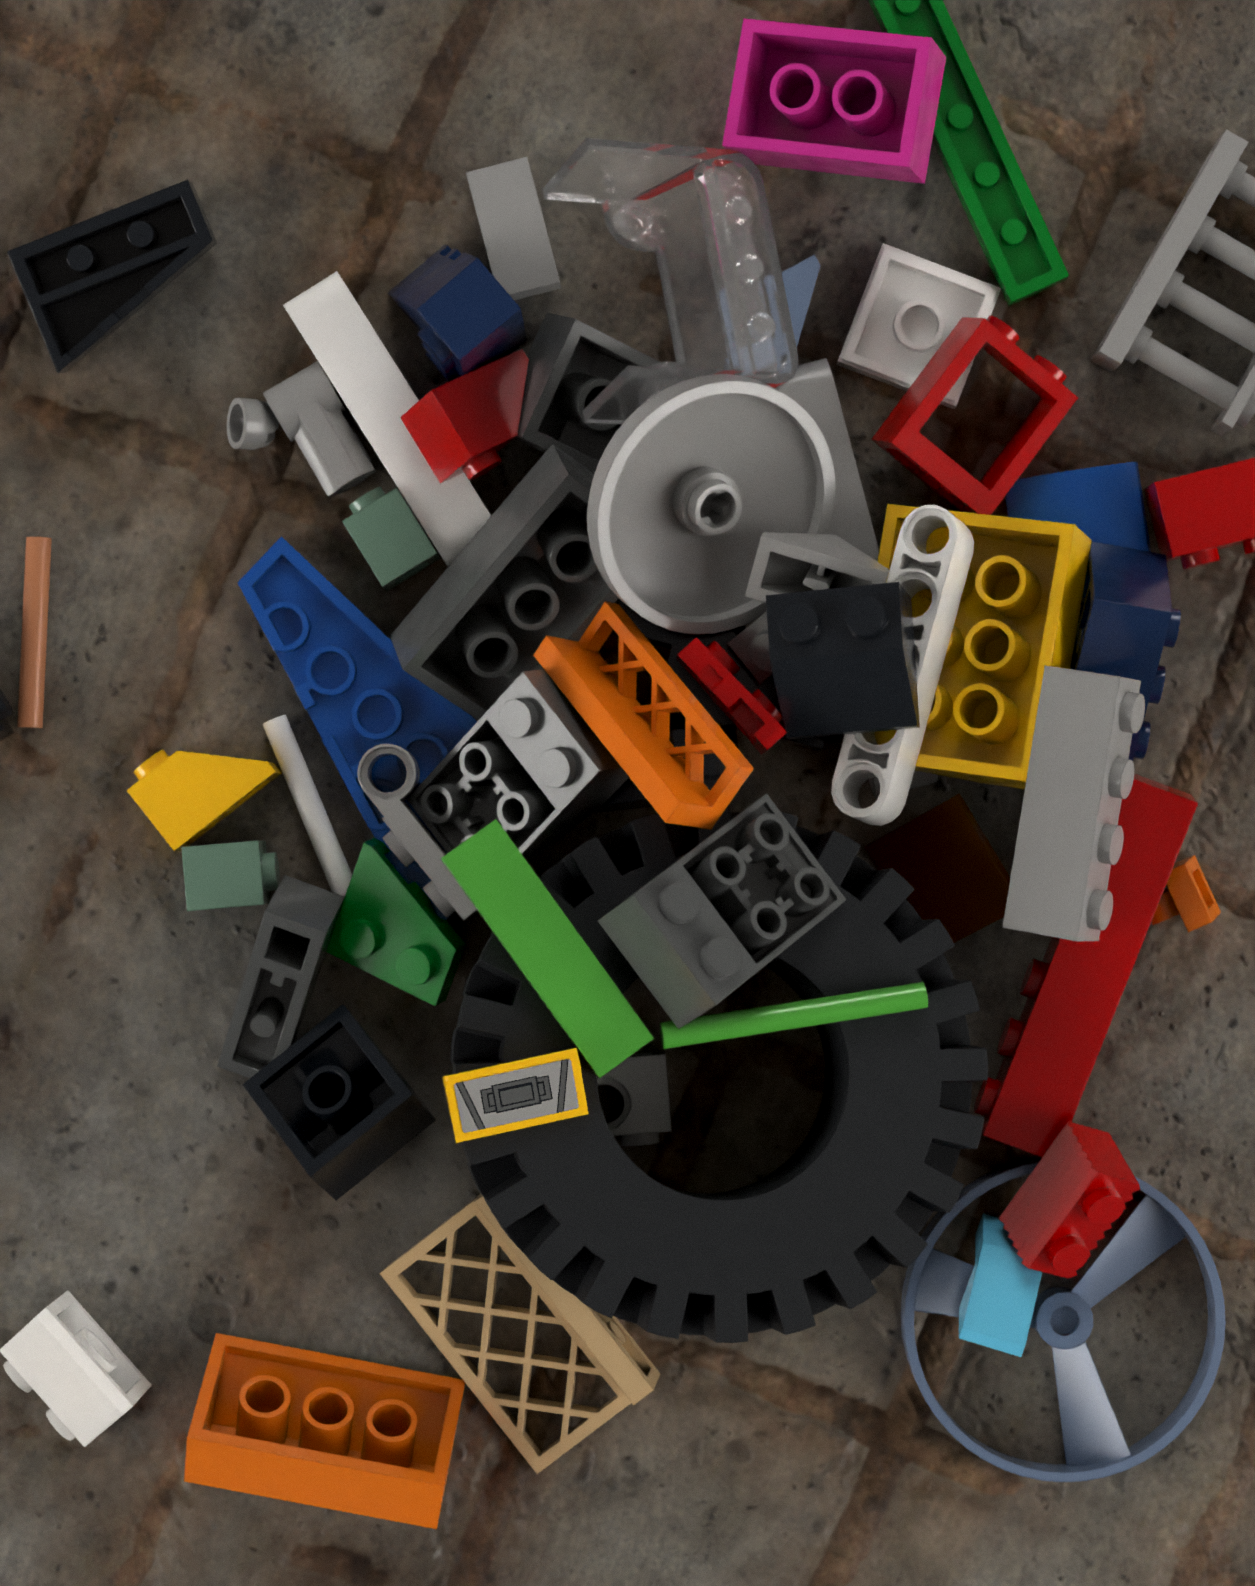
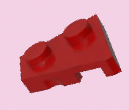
(749, 712)

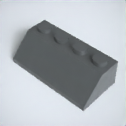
(507, 590)

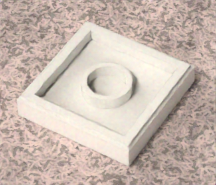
(908, 316)

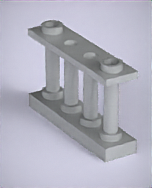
(1163, 286)

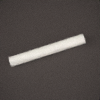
(309, 804)

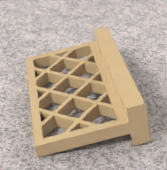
(600, 1338)

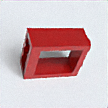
(904, 442)

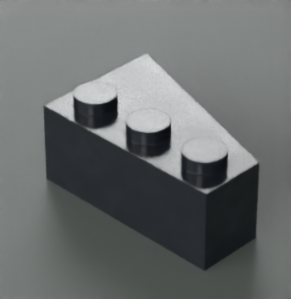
(109, 267)

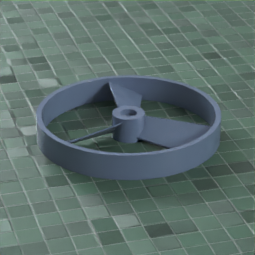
(1064, 1321)

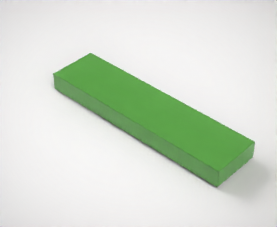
(547, 948)

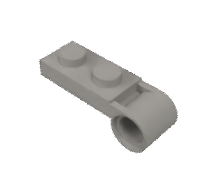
(408, 835)

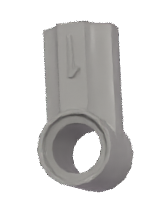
(315, 420)

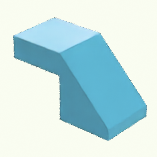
(999, 1293)

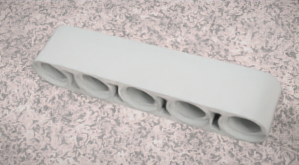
(377, 399)
(945, 577)

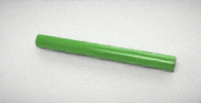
(795, 1015)

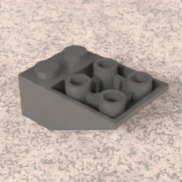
(522, 764)
(722, 911)

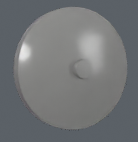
(694, 490)

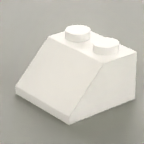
(73, 1370)

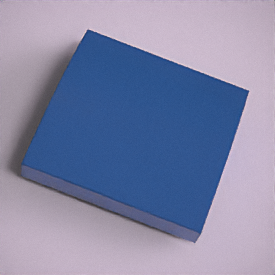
(1099, 500)

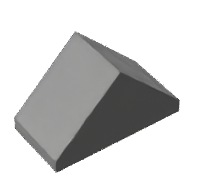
(809, 563)

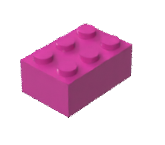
(835, 100)

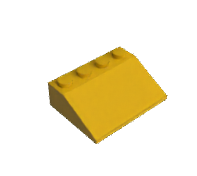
(1009, 624)

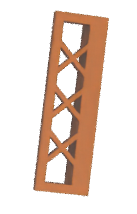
(629, 733)

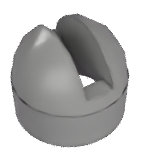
(250, 424)

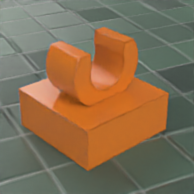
(1188, 896)

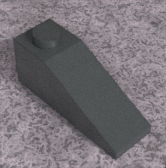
(280, 975)

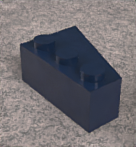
(460, 312)
(1127, 623)

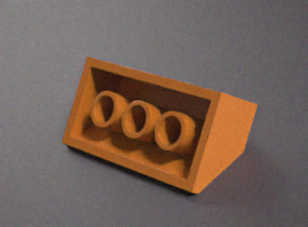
(324, 1430)

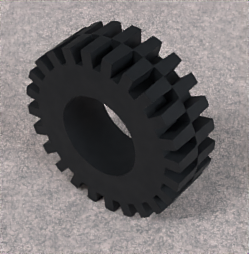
(818, 1222)

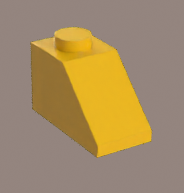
(195, 791)

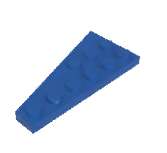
(351, 683)

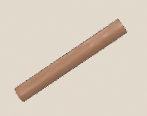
(34, 632)

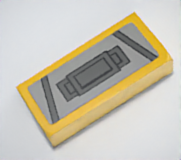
(515, 1095)

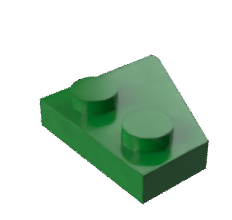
(394, 930)

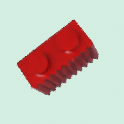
(1069, 1201)

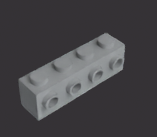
(1073, 804)

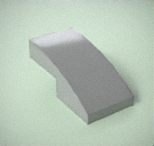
(513, 228)

